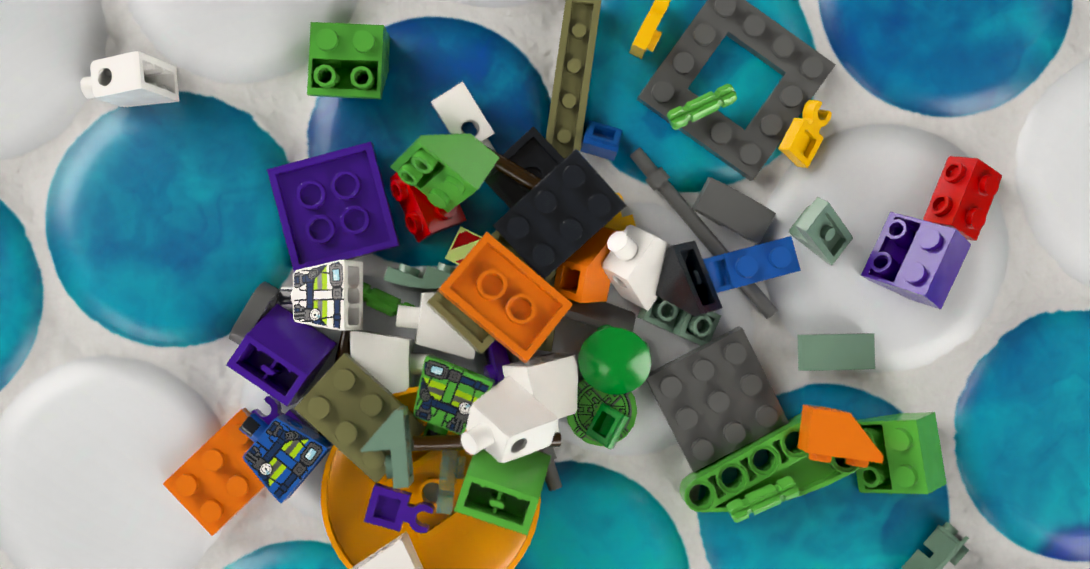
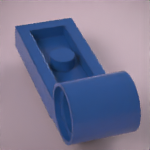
(752, 264)

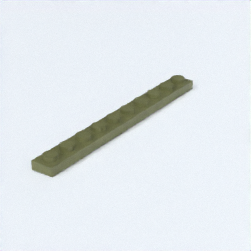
(572, 86)

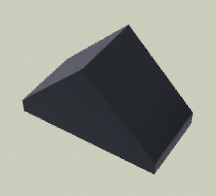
(687, 281)

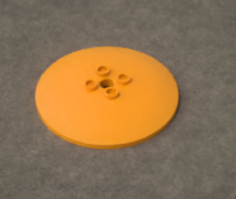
(452, 538)

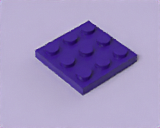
(333, 206)

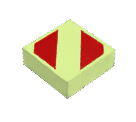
(462, 245)

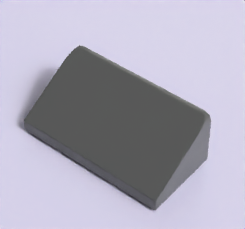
(601, 314)

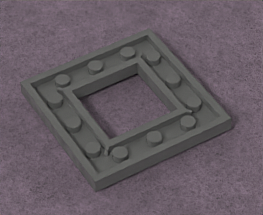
(795, 60)

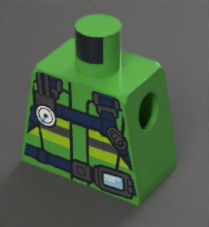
(447, 395)

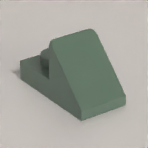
(822, 231)
(395, 436)

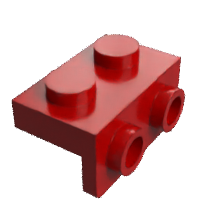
(963, 195)
(420, 215)

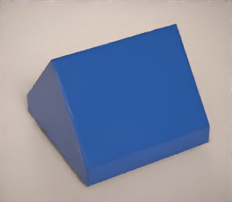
(601, 140)

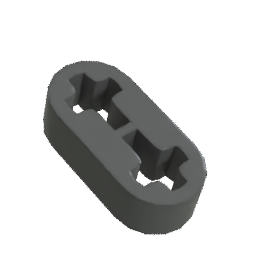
(259, 304)

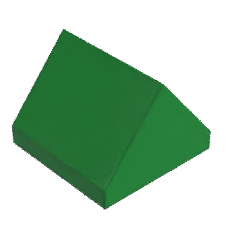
(607, 425)

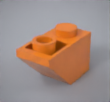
(582, 274)
(835, 433)

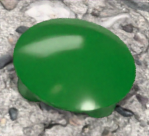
(614, 360)

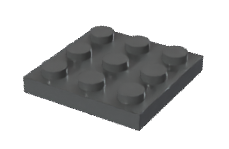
(716, 399)

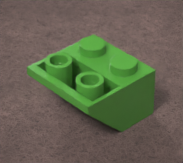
(348, 60)
(445, 167)
(909, 453)
(503, 491)

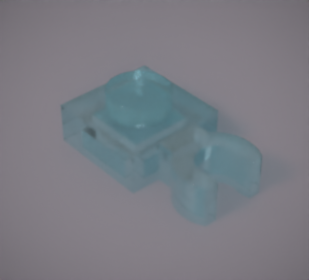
(451, 469)

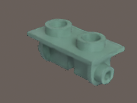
(945, 549)

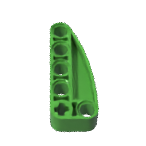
(781, 462)

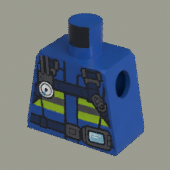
(283, 452)

